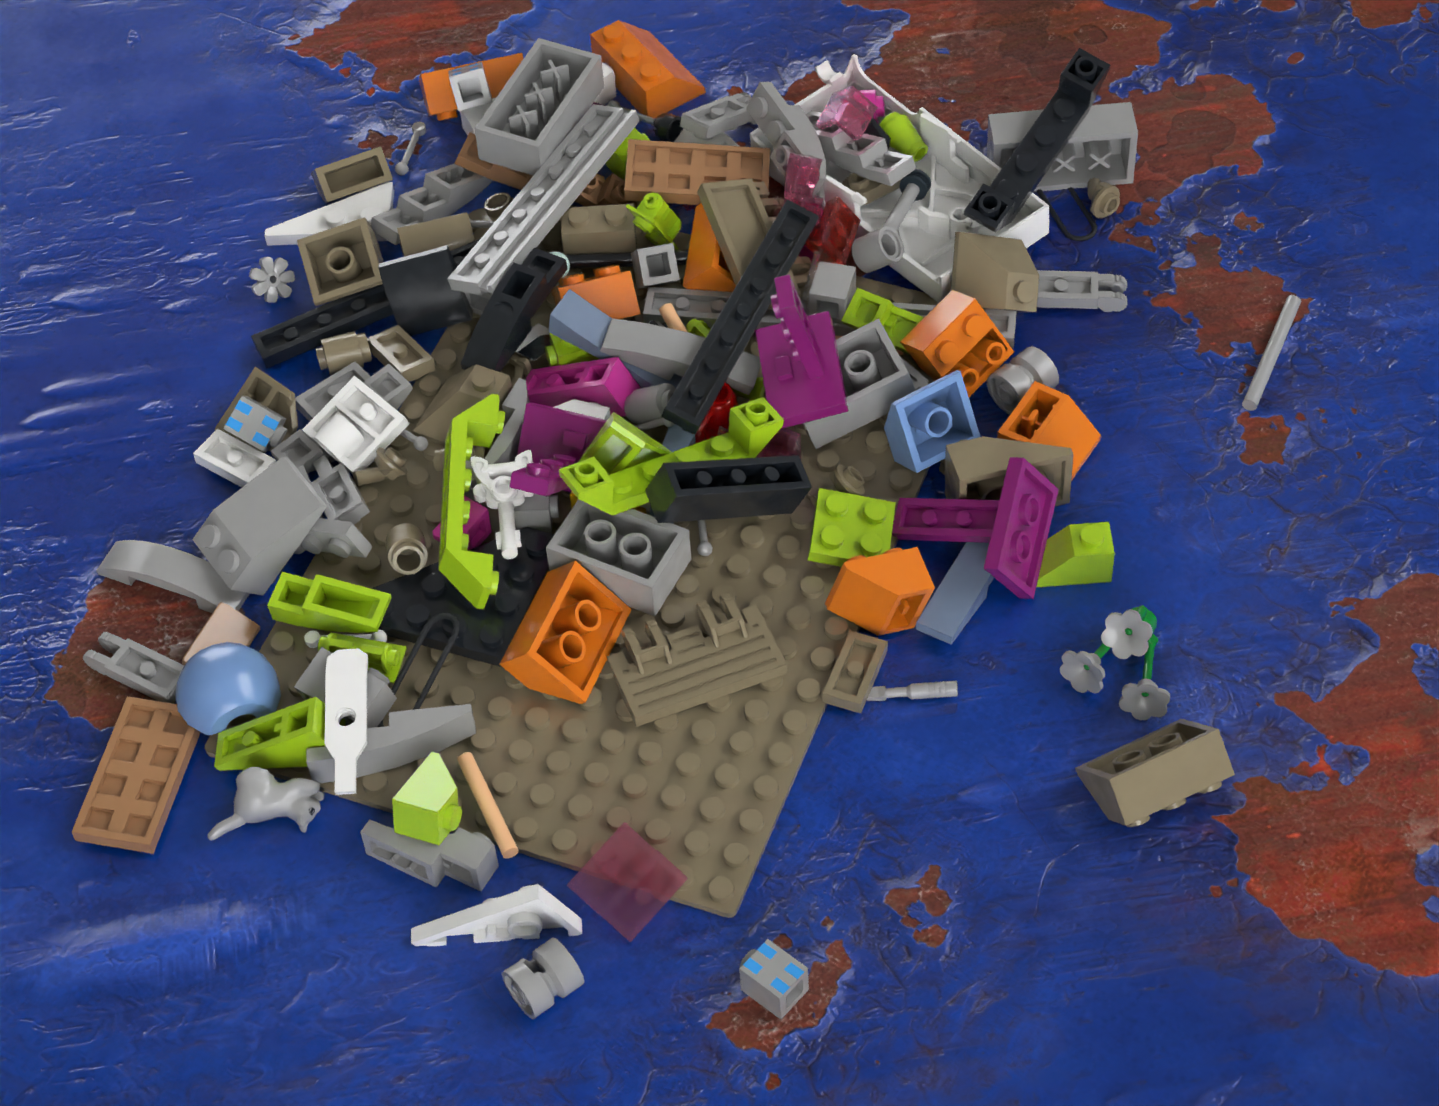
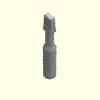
(916, 691)

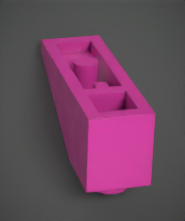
(590, 381)

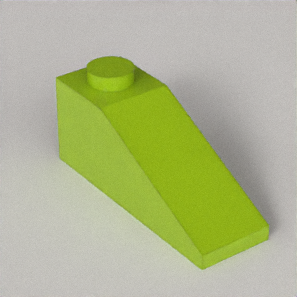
(274, 739)

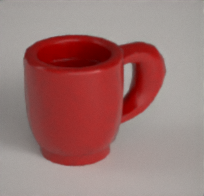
(717, 415)

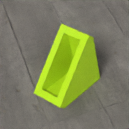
(622, 446)

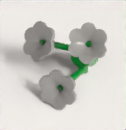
(1127, 636)

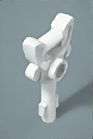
(494, 489)

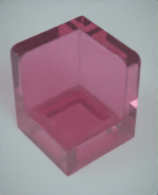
(849, 111)

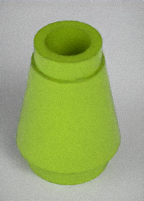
(904, 136)

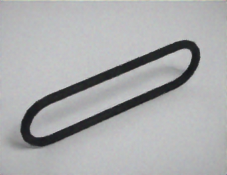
(1061, 225)
(439, 664)

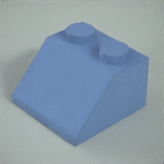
(928, 421)

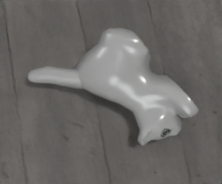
(263, 798)

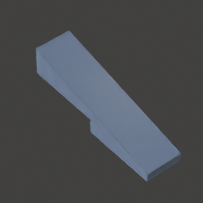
(586, 328)
(957, 595)

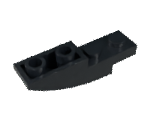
(510, 308)

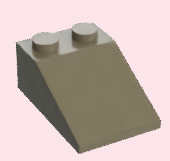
(979, 467)

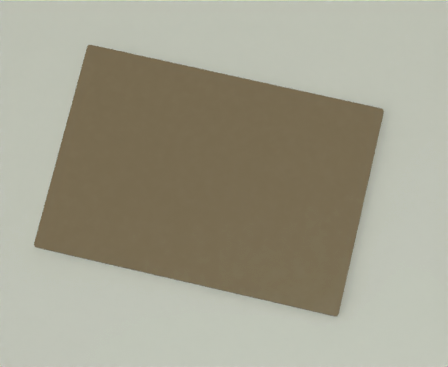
(571, 772)

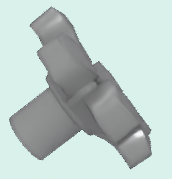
(272, 279)

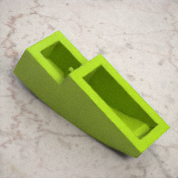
(327, 604)

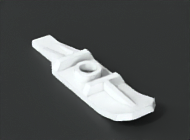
(345, 697)

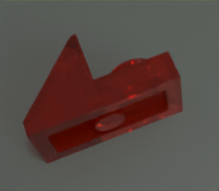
(834, 232)

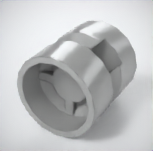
(1014, 379)
(538, 981)

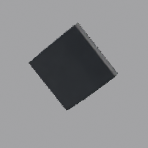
(421, 292)

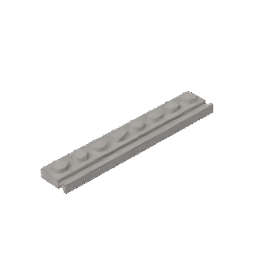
(544, 199)

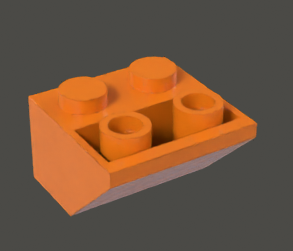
(608, 290)
(959, 338)
(1054, 420)
(882, 590)

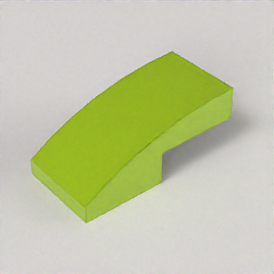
(869, 307)

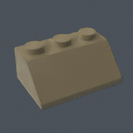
(1157, 771)

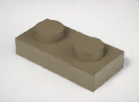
(401, 352)
(855, 671)

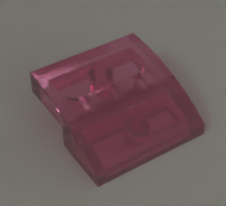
(627, 882)

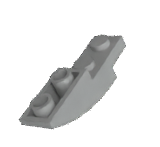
(785, 128)

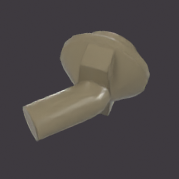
(1103, 198)
(389, 465)
(845, 480)

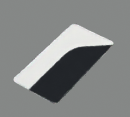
(535, 342)

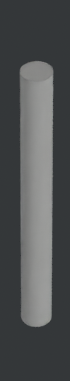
(1271, 353)

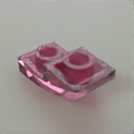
(801, 180)

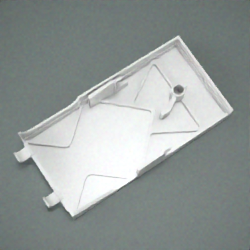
(931, 223)

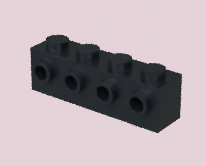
(727, 488)

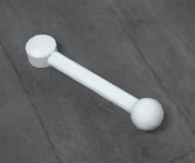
(312, 637)

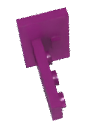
(800, 360)
(556, 441)
(1012, 526)

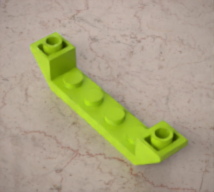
(749, 432)
(466, 570)

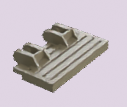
(741, 223)
(696, 666)

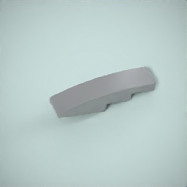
(865, 156)
(440, 197)
(669, 352)
(405, 740)

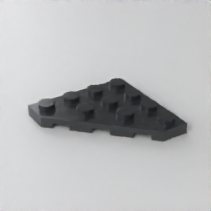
(482, 632)

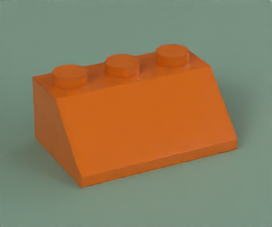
(644, 69)
(438, 90)
(705, 261)
(566, 634)

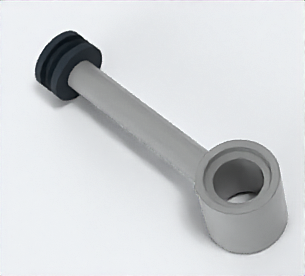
(885, 245)

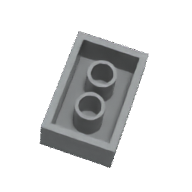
(871, 379)
(624, 552)

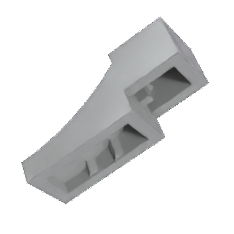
(461, 855)

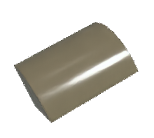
(351, 175)
(432, 234)

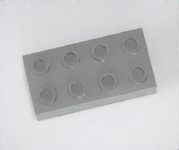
(539, 106)
(1099, 148)

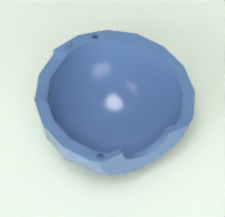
(225, 684)

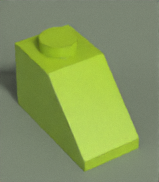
(1078, 556)
(427, 803)

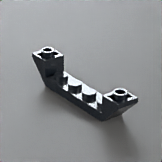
(1077, 89)

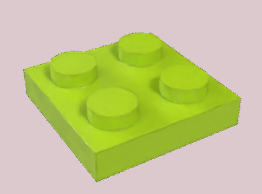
(849, 527)

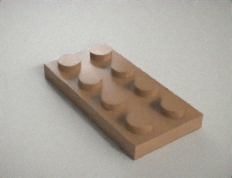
(680, 168)
(137, 777)

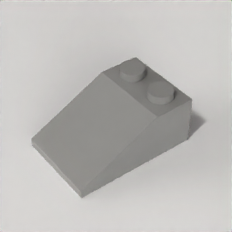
(260, 527)

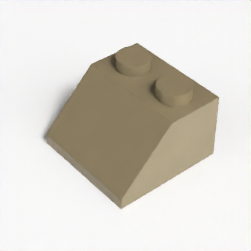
(598, 229)
(341, 261)

